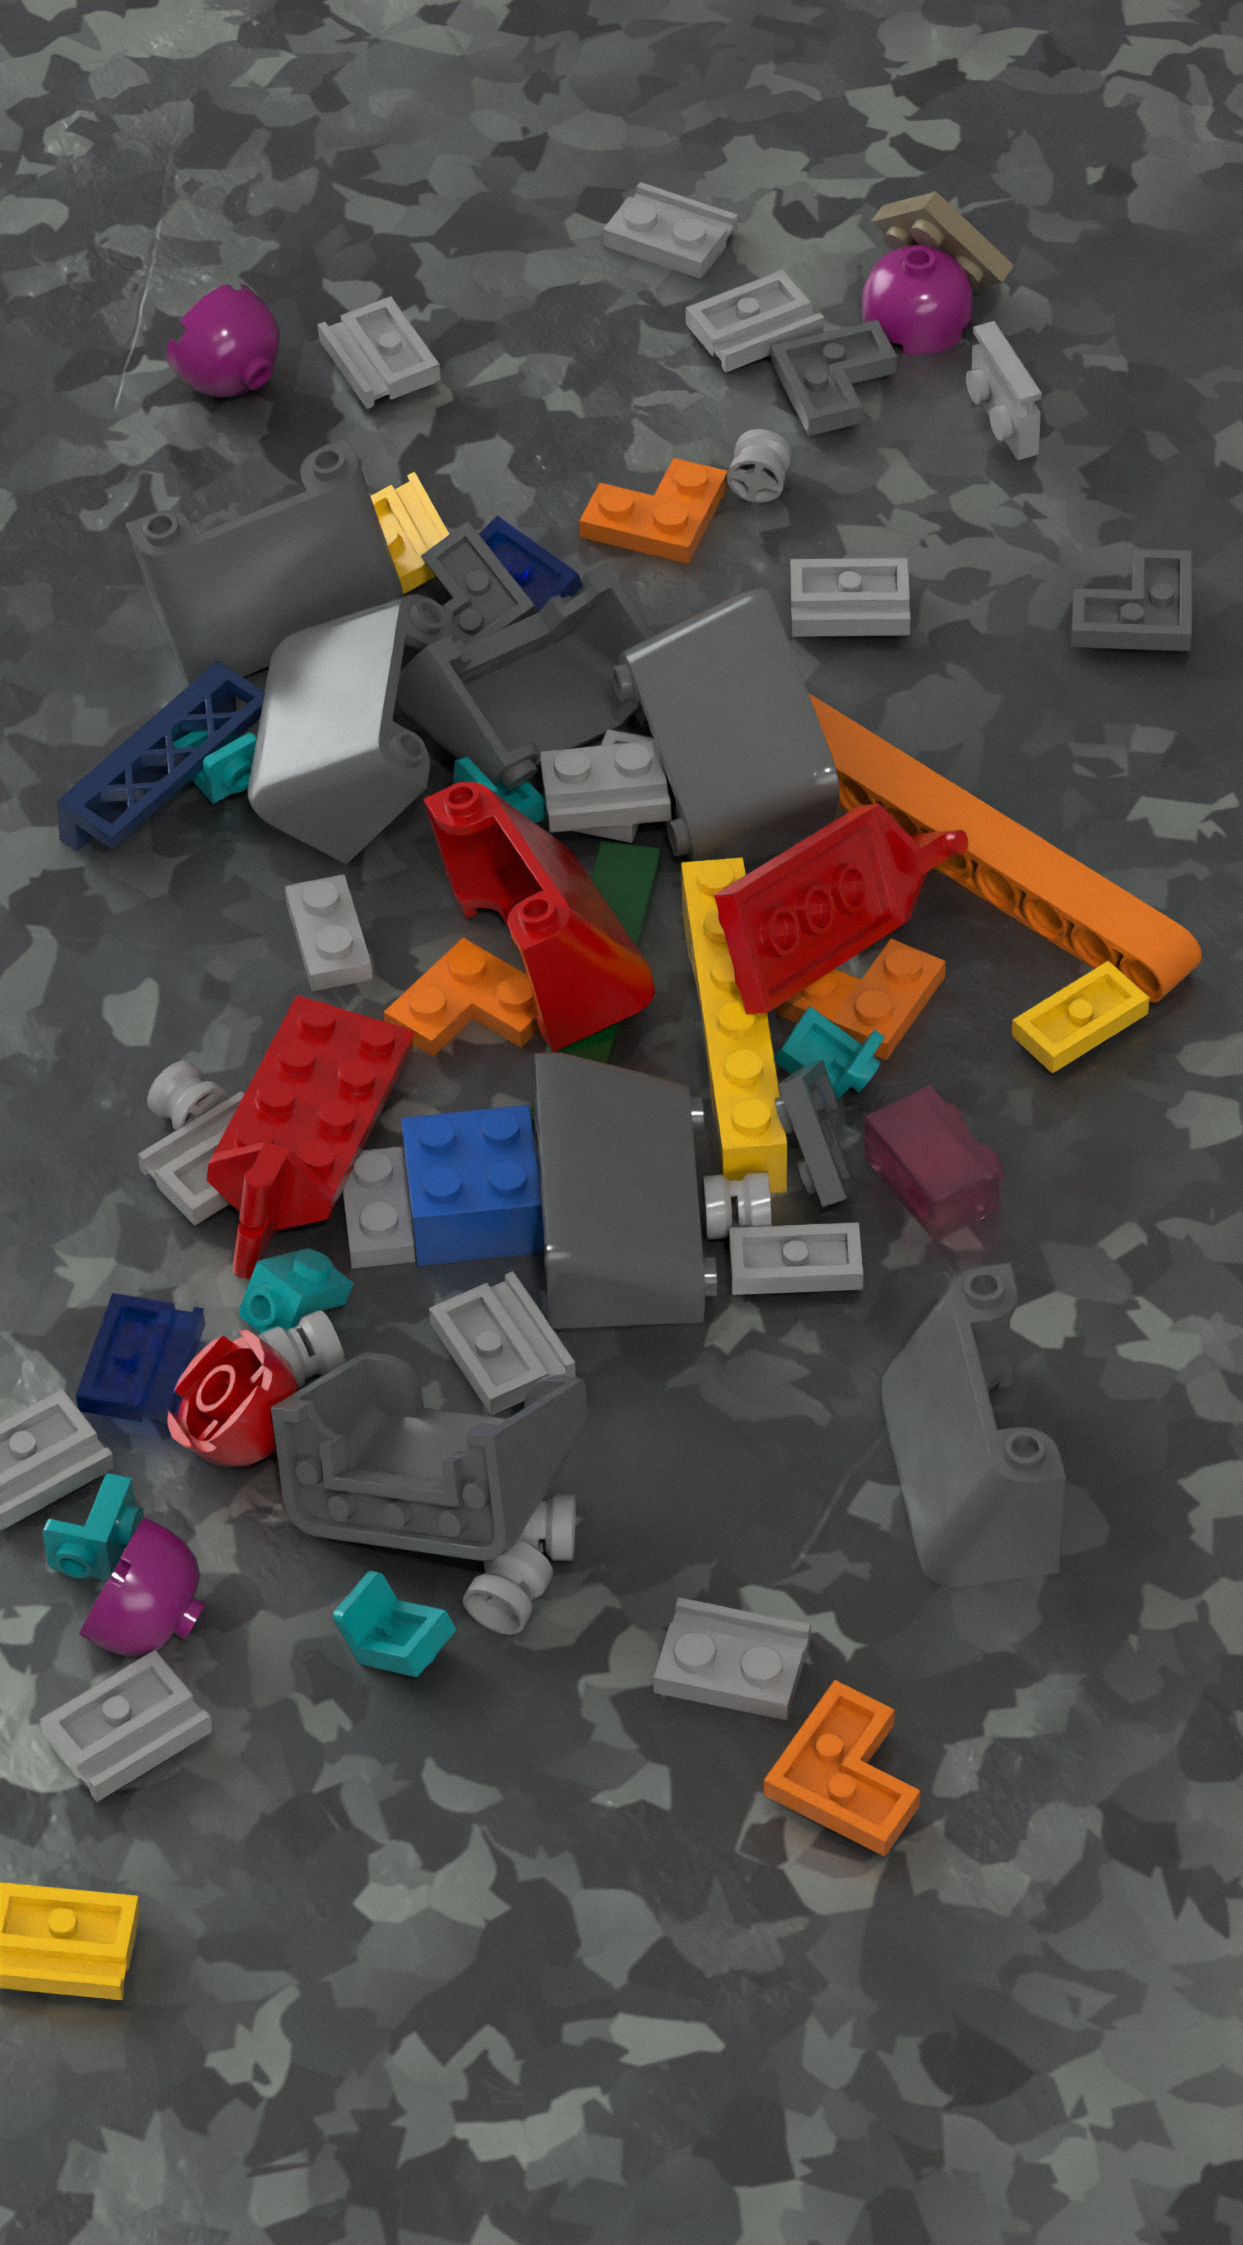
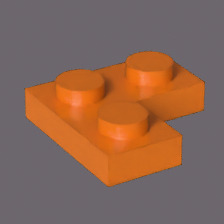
(660, 524)
(466, 987)
(883, 1000)
(829, 1775)

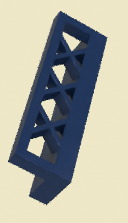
(149, 754)

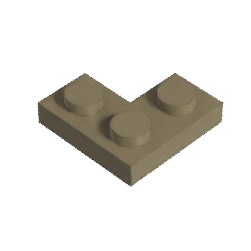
(936, 224)

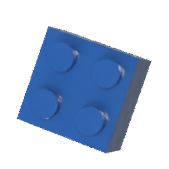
(473, 1185)

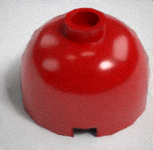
(230, 1400)

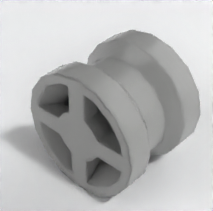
(759, 465)
(183, 1094)

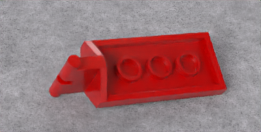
(825, 901)
(304, 1121)

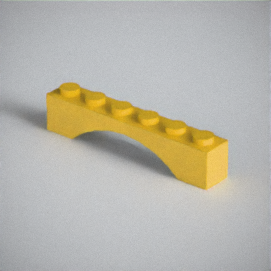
(736, 1043)

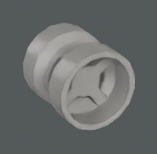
(751, 1200)
(309, 1347)
(553, 1527)
(505, 1591)

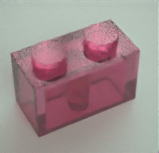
(933, 1162)

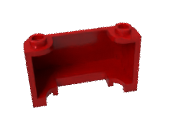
(570, 940)

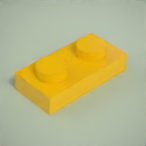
(1080, 1016)

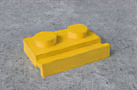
(409, 528)
(66, 1940)

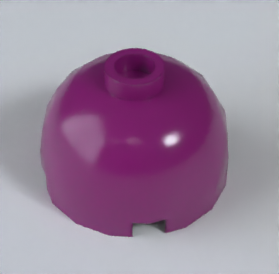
(919, 298)
(226, 343)
(146, 1595)

